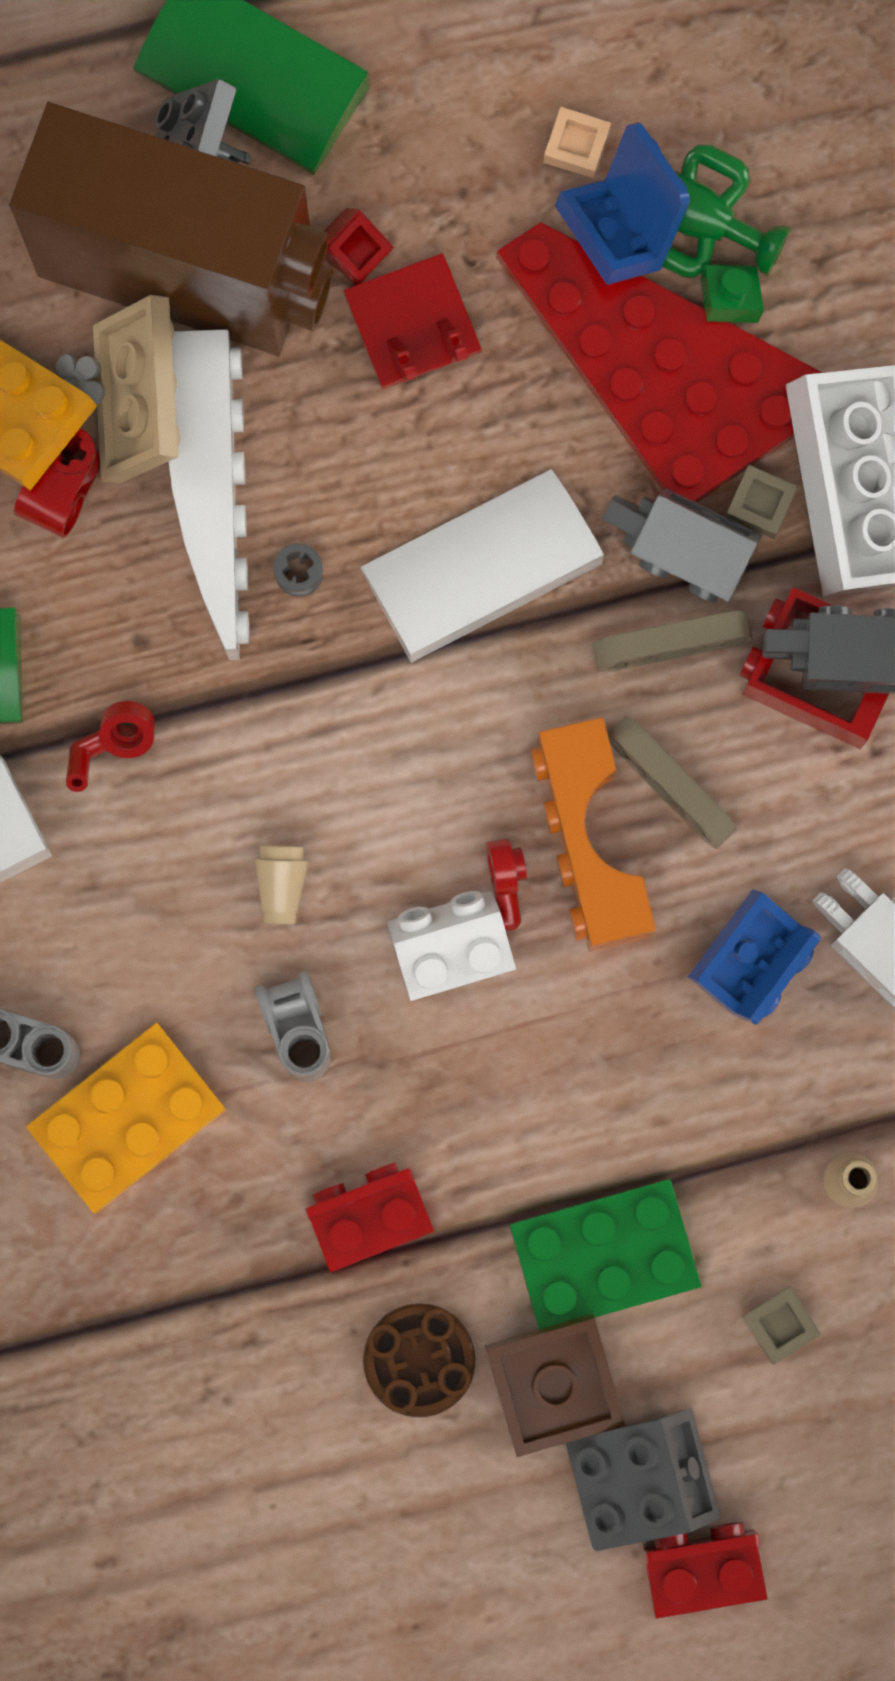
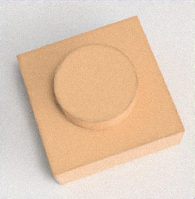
(577, 142)

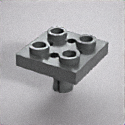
(199, 120)

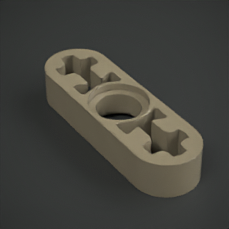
(672, 641)
(671, 782)

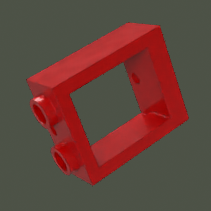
(756, 668)

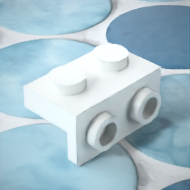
(451, 944)

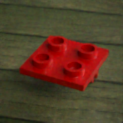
(412, 321)

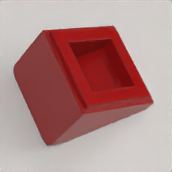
(355, 245)

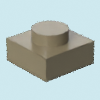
(761, 501)
(781, 1325)

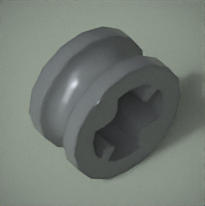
(315, 572)

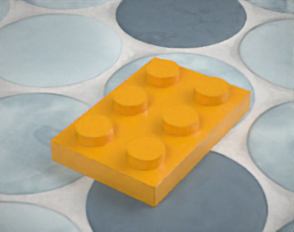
(35, 416)
(126, 1118)

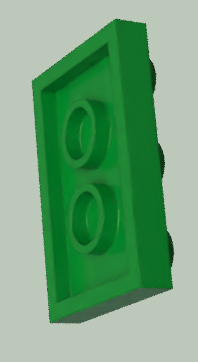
(605, 1255)

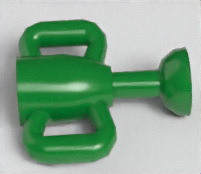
(712, 216)

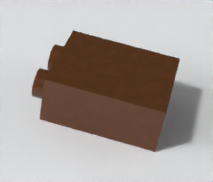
(165, 220)

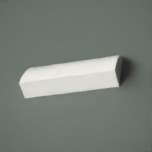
(848, 474)
(482, 565)

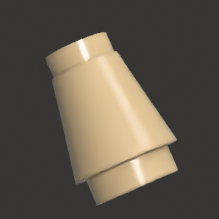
(280, 882)
(838, 1185)

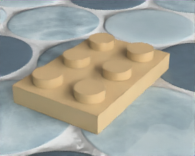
(140, 386)

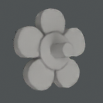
(80, 375)

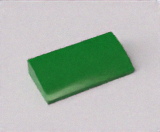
(287, 85)

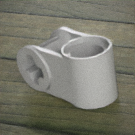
(293, 1017)

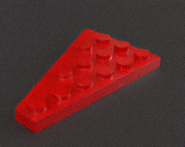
(680, 389)

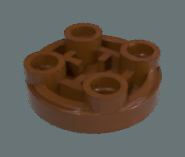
(419, 1360)

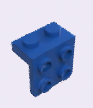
(631, 214)

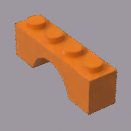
(610, 903)

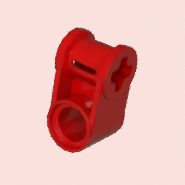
(61, 490)

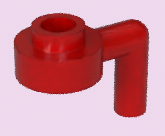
(112, 737)
(505, 870)

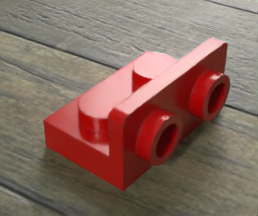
(369, 1217)
(705, 1571)

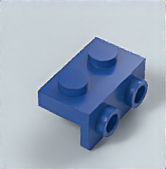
(754, 958)

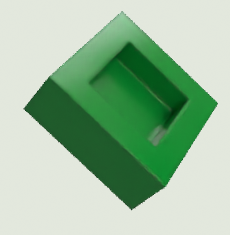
(732, 293)

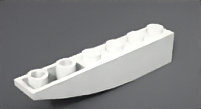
(207, 475)

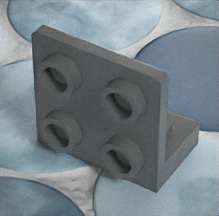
(643, 1481)

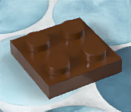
(555, 1385)

